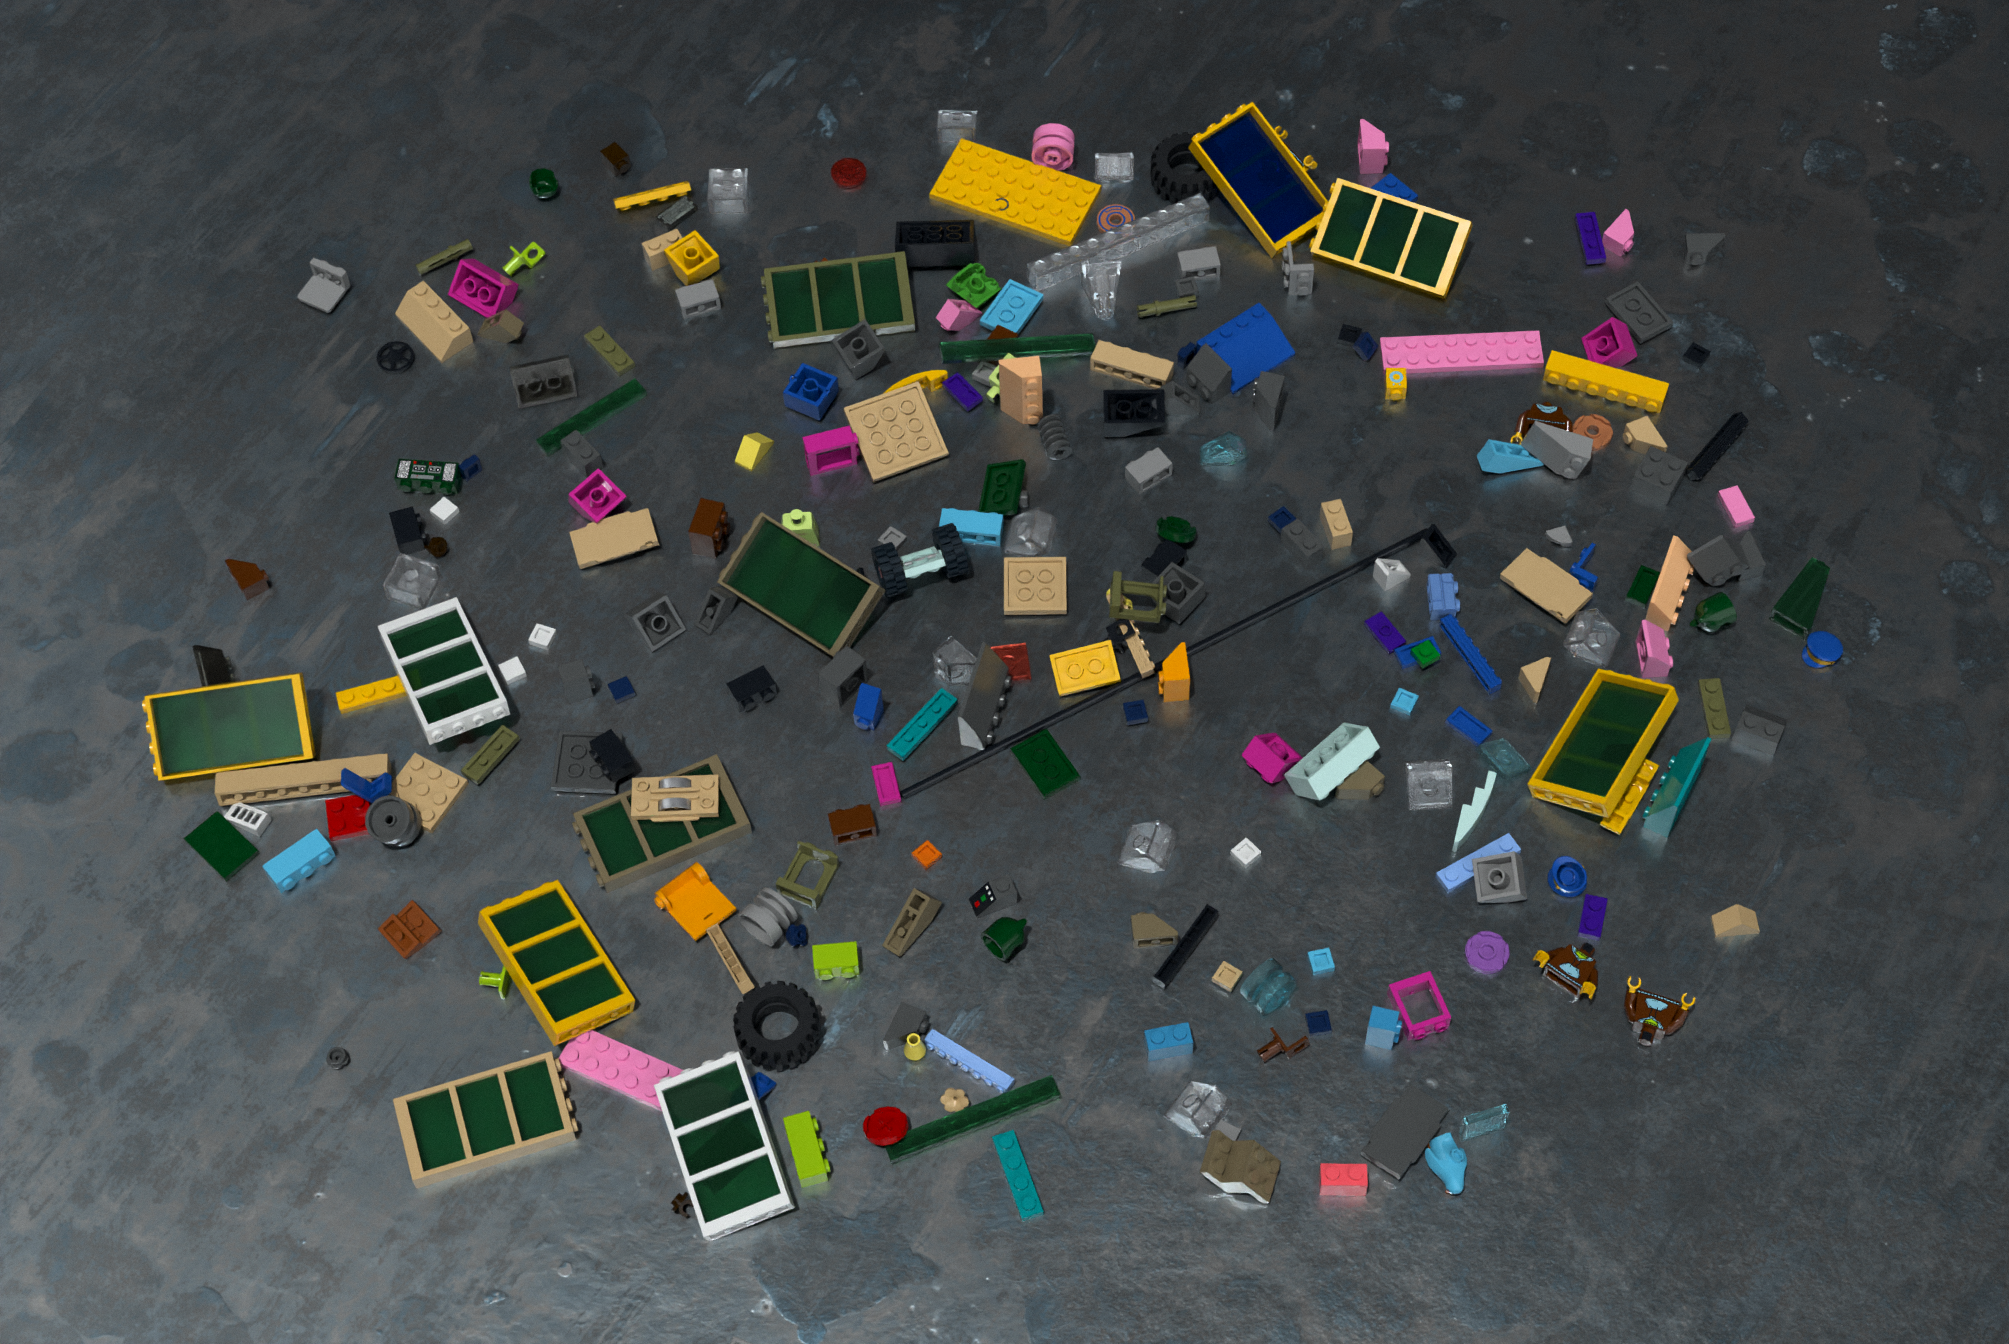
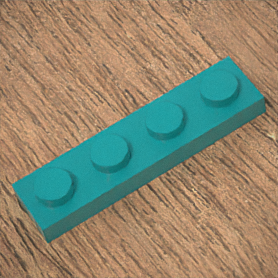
(922, 724)
(1017, 1175)

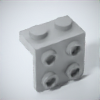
(1298, 276)
(325, 286)

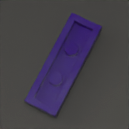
(1590, 238)

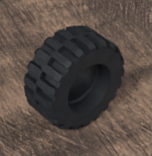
(1174, 185)
(774, 999)

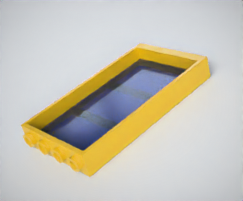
(1260, 178)

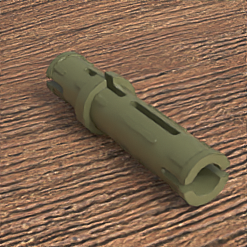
(444, 256)
(1166, 306)

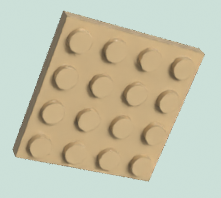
(895, 431)

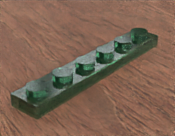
(592, 416)

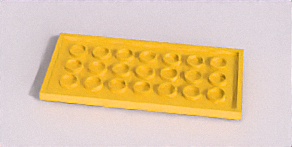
(1038, 196)

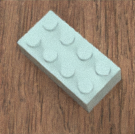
(1332, 761)

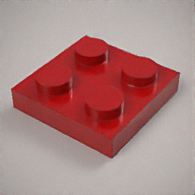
(346, 817)

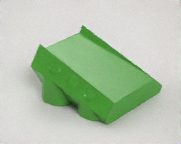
(974, 285)

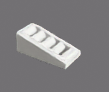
(257, 828)

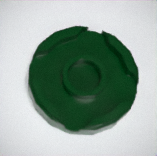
(1175, 529)

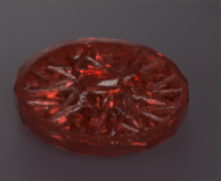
(848, 172)

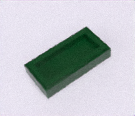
(1642, 586)

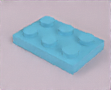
(1012, 307)

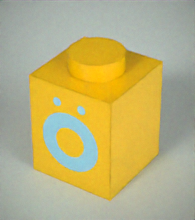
(1395, 383)

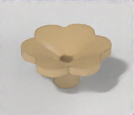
(954, 1100)

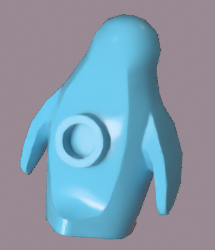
(1447, 1162)

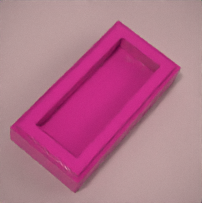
(886, 784)

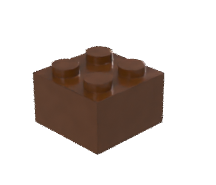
(708, 528)

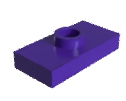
(962, 391)
(1384, 632)

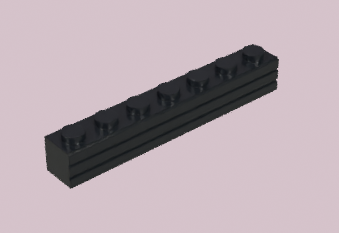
(1716, 446)
(1185, 946)

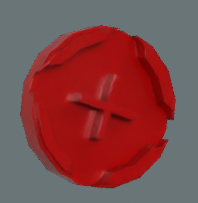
(885, 1126)

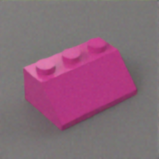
(482, 288)

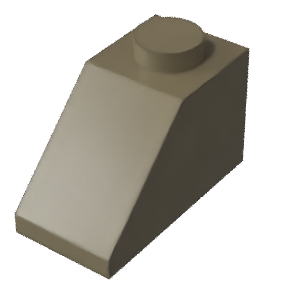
(501, 327)
(1361, 783)
(1151, 931)

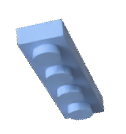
(1462, 870)

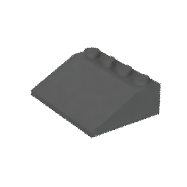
(983, 699)

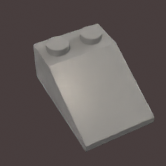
(1558, 449)

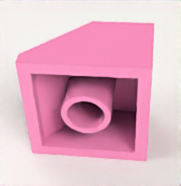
(1371, 148)
(1653, 651)

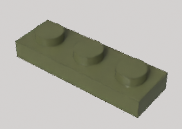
(609, 351)
(1714, 708)
(490, 754)

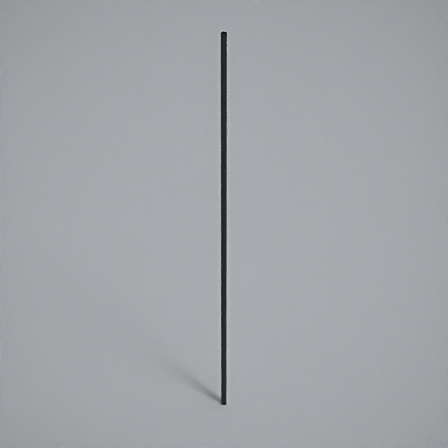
(1158, 666)

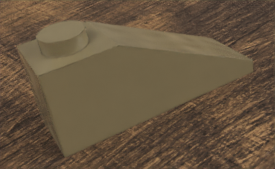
(912, 921)

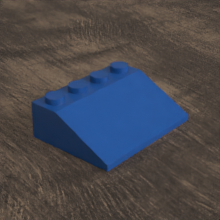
(1249, 345)

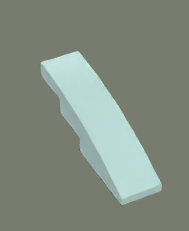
(1472, 814)

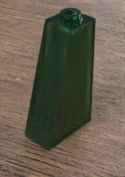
(1800, 601)

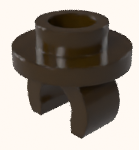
(437, 546)
(679, 1201)

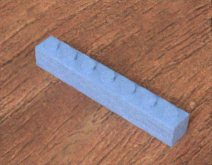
(969, 1062)

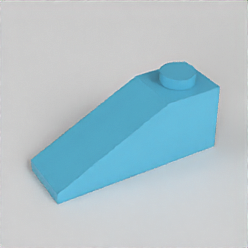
(1505, 457)

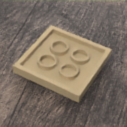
(1035, 585)
(429, 789)

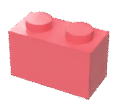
(1343, 1179)

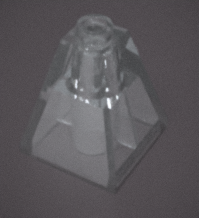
(1101, 286)

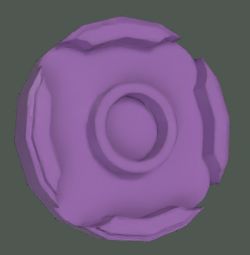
(1486, 952)

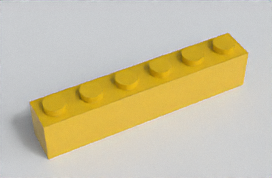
(1605, 381)

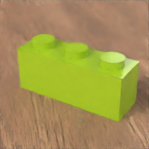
(806, 1149)

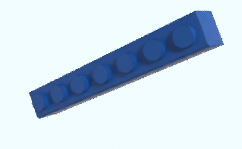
(1470, 654)

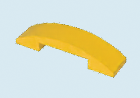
(931, 379)
(1631, 797)

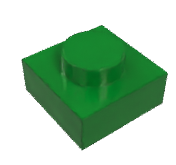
(1425, 654)

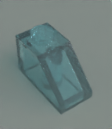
(1223, 450)

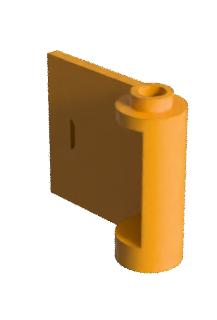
(694, 901)

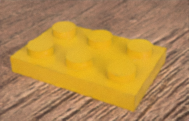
(1085, 668)

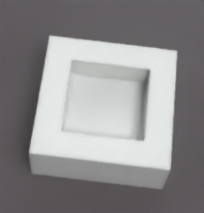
(444, 510)
(542, 636)
(512, 670)
(1245, 852)

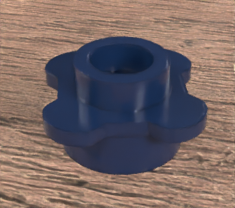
(796, 935)

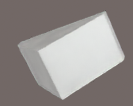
(1389, 573)

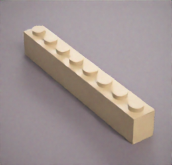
(295, 779)

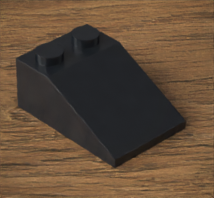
(1132, 411)

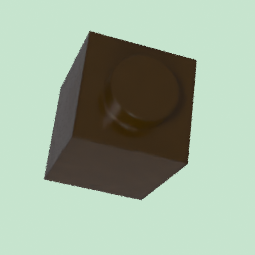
(615, 159)

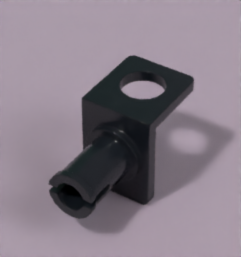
(1117, 639)

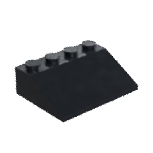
(936, 242)

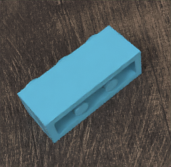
(975, 526)
(299, 861)

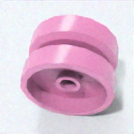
(1053, 146)

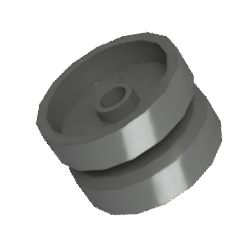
(393, 821)

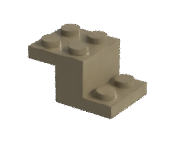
(1240, 1166)

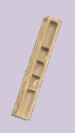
(1136, 645)
(730, 958)

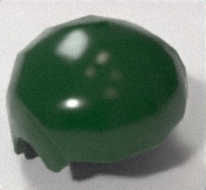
(543, 183)

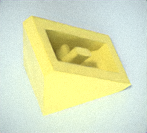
(752, 450)

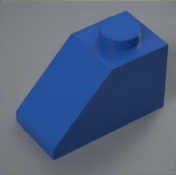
(868, 707)

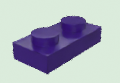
(1592, 917)

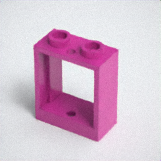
(830, 441)
(1411, 986)

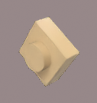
(1227, 976)

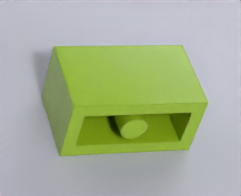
(835, 960)

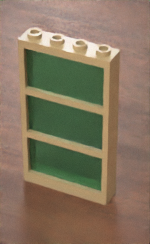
(485, 1119)

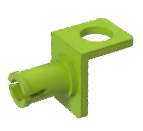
(523, 258)
(496, 979)

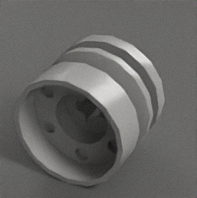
(767, 916)

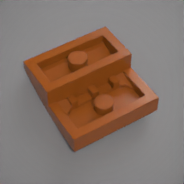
(409, 929)

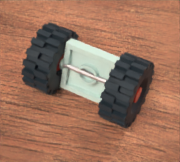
(946, 554)

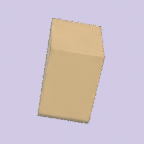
(1533, 677)
(1735, 921)

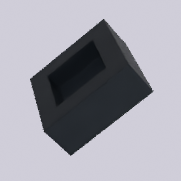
(1348, 335)
(1696, 355)

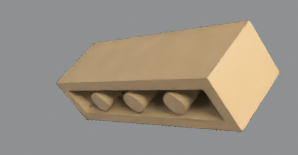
(1131, 365)

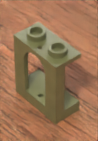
(1156, 591)
(807, 852)

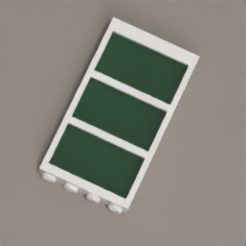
(443, 670)
(723, 1146)

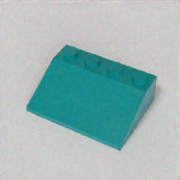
(1675, 787)

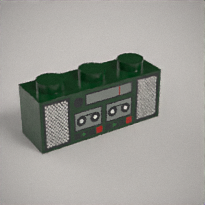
(428, 476)

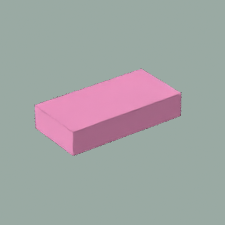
(1736, 506)

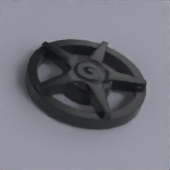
(395, 357)

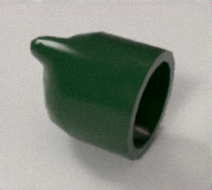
(1714, 612)
(1004, 936)

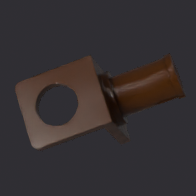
(1278, 1045)

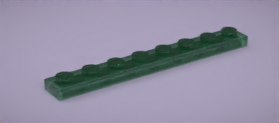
(1018, 347)
(973, 1118)

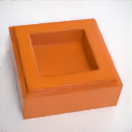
(926, 855)

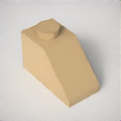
(1643, 434)

